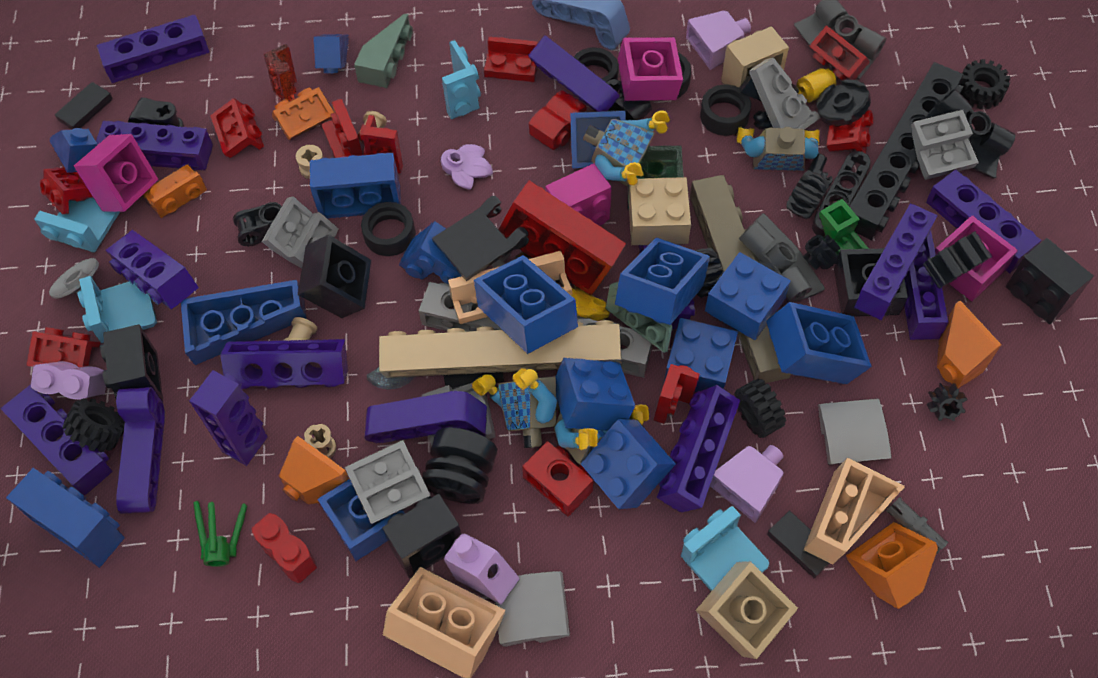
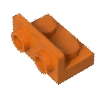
(302, 113)
(175, 191)

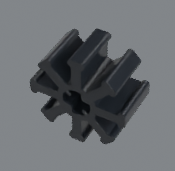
(957, 259)

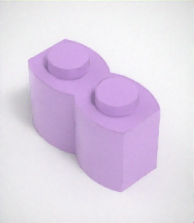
(68, 380)

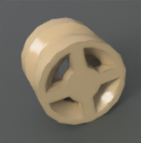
(305, 154)

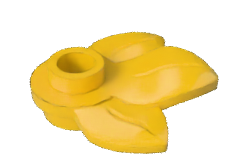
(589, 306)

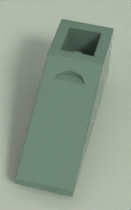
(380, 55)
(654, 332)

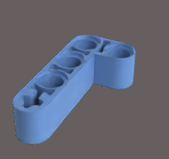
(605, 16)

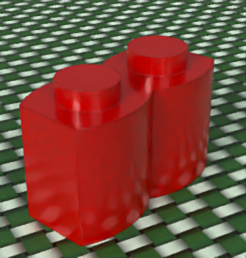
(553, 122)
(284, 547)

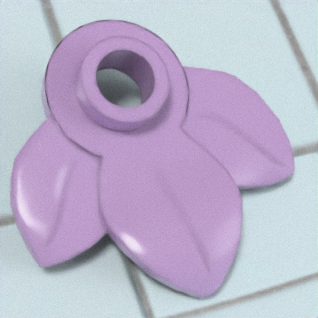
(468, 165)

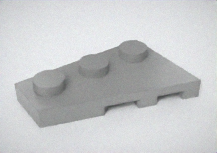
(779, 98)

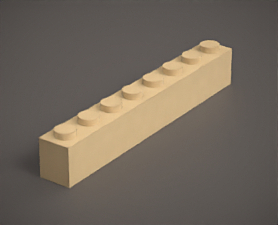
(491, 351)

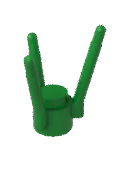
(215, 549)

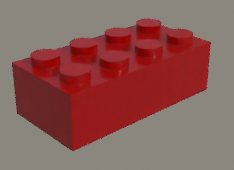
(557, 227)

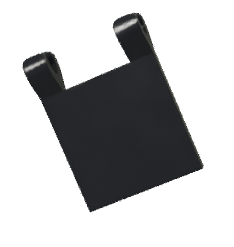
(476, 241)

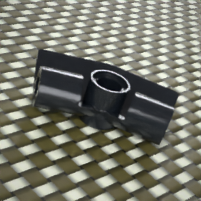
(988, 138)

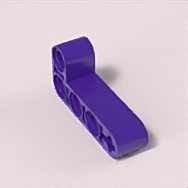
(573, 75)
(425, 416)
(141, 449)

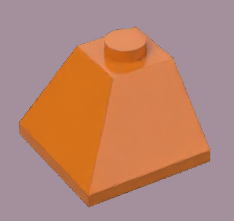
(965, 347)
(309, 473)
(895, 563)

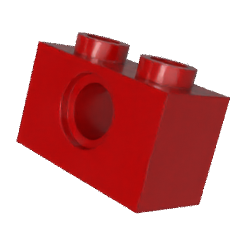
(563, 494)

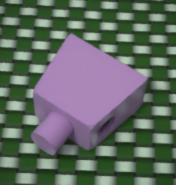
(713, 33)
(749, 479)
(470, 564)

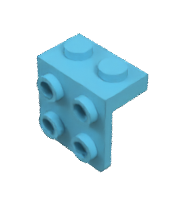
(461, 87)
(81, 228)
(114, 307)
(719, 547)

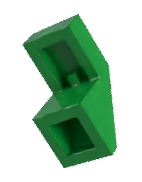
(839, 223)

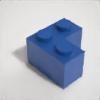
(425, 257)

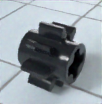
(821, 252)
(947, 402)

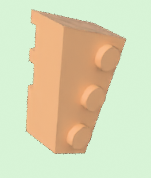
(849, 508)

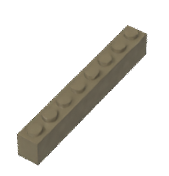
(721, 229)

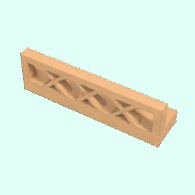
(464, 292)

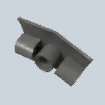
(837, 18)
(783, 257)

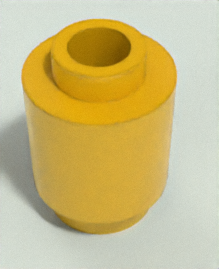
(815, 83)

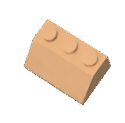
(443, 622)

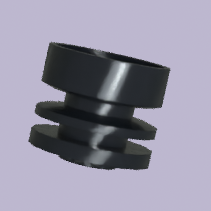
(459, 465)

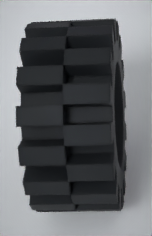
(989, 74)
(760, 408)
(94, 425)

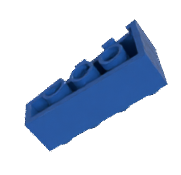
(237, 317)

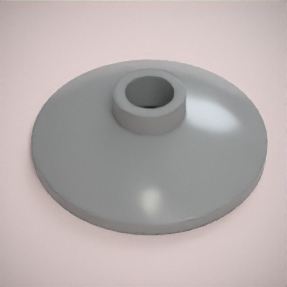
(69, 281)

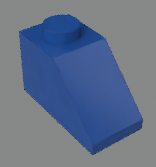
(331, 51)
(72, 146)

